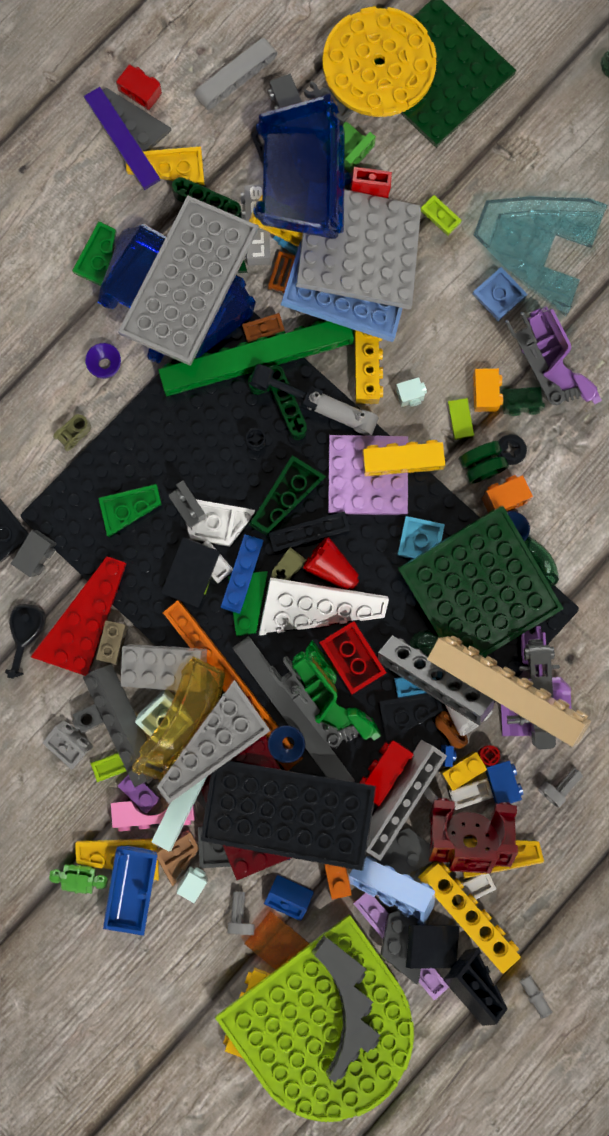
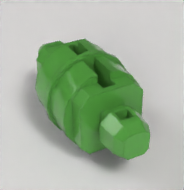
(78, 879)

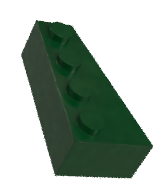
(288, 491)

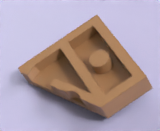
(178, 857)

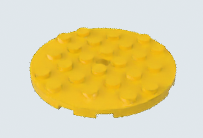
(385, 87)

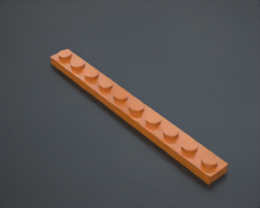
(197, 638)

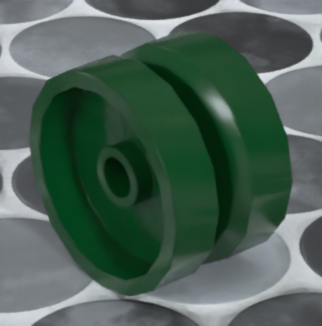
(483, 462)

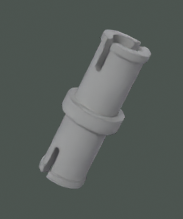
(536, 996)

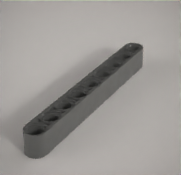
(314, 743)

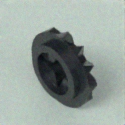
(515, 442)

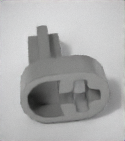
(557, 795)
(236, 925)

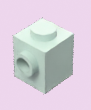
(411, 392)
(192, 884)

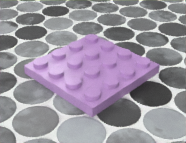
(360, 494)

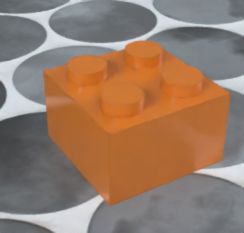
(510, 494)

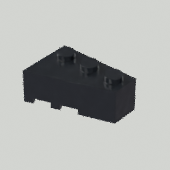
(475, 989)

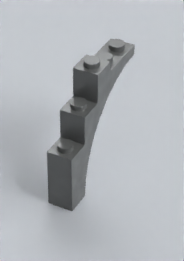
(354, 1003)

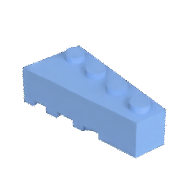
(395, 889)

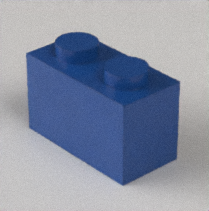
(503, 782)

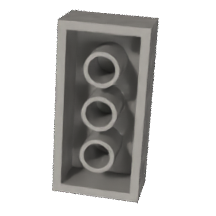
(156, 665)

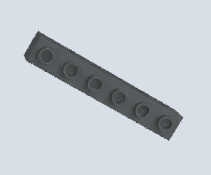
(439, 689)

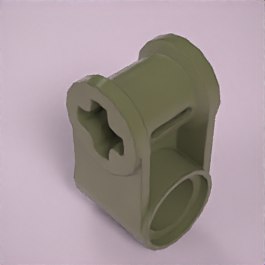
(71, 432)
(289, 564)

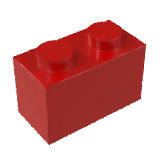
(139, 86)
(371, 182)

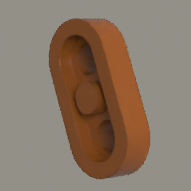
(446, 725)

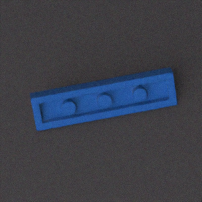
(242, 574)

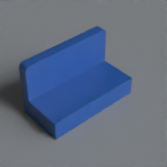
(289, 898)

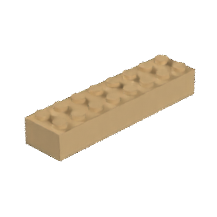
(510, 690)

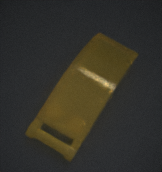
(193, 702)

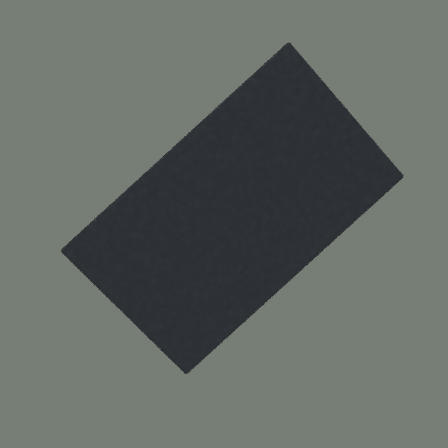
(203, 442)

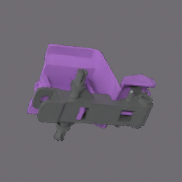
(547, 355)
(535, 653)

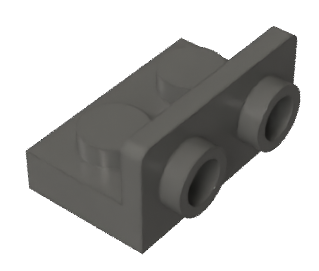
(187, 505)

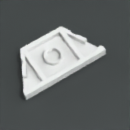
(222, 523)

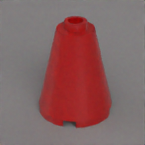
(331, 565)

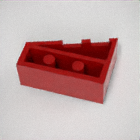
(387, 769)

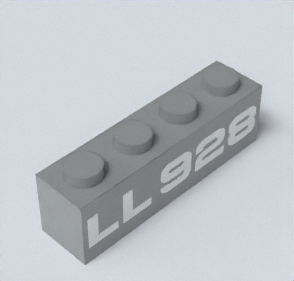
(260, 248)

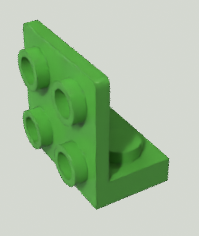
(356, 146)

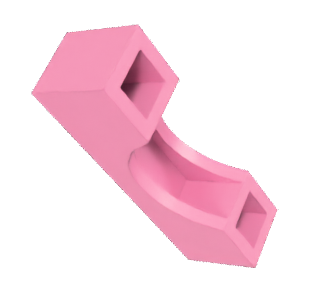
(127, 814)

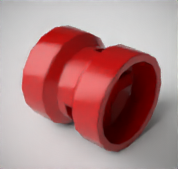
(488, 752)

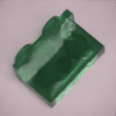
(522, 401)

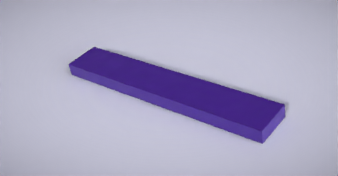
(122, 138)

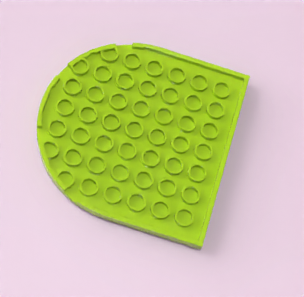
(294, 1025)

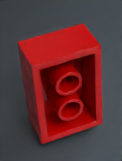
(352, 658)

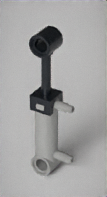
(314, 400)

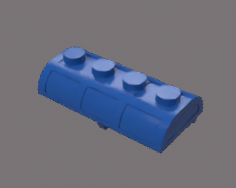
(130, 890)

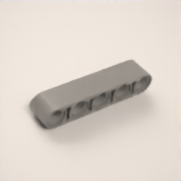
(235, 74)

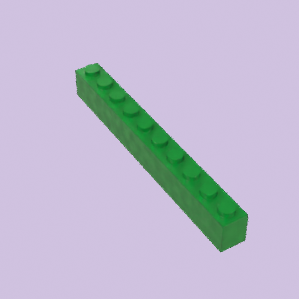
(243, 358)

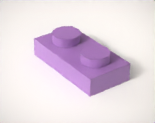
(140, 795)

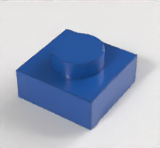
(451, 755)

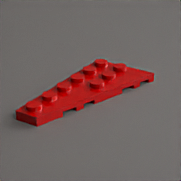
(79, 630)

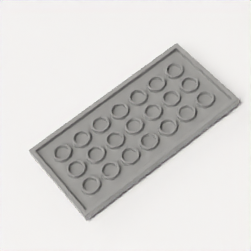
(188, 280)

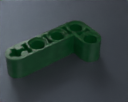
(209, 196)
(285, 403)

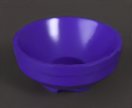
(98, 353)

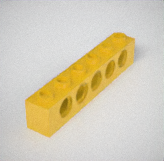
(501, 959)

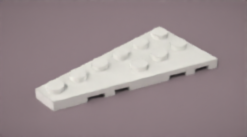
(311, 606)

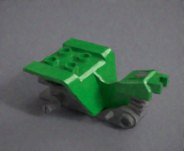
(314, 692)

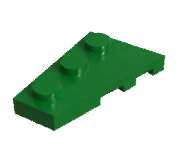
(96, 254)
(128, 506)
(248, 619)

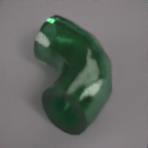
(544, 560)

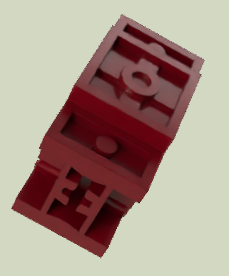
(451, 848)

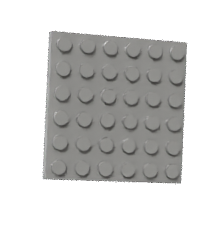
(370, 257)

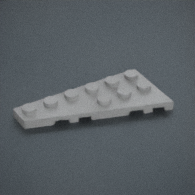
(223, 735)

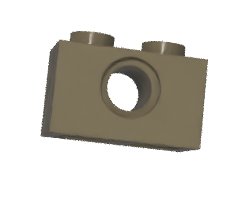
(112, 642)

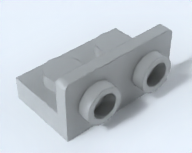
(67, 744)

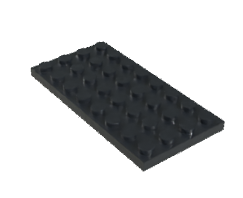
(289, 814)

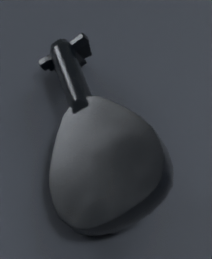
(25, 625)

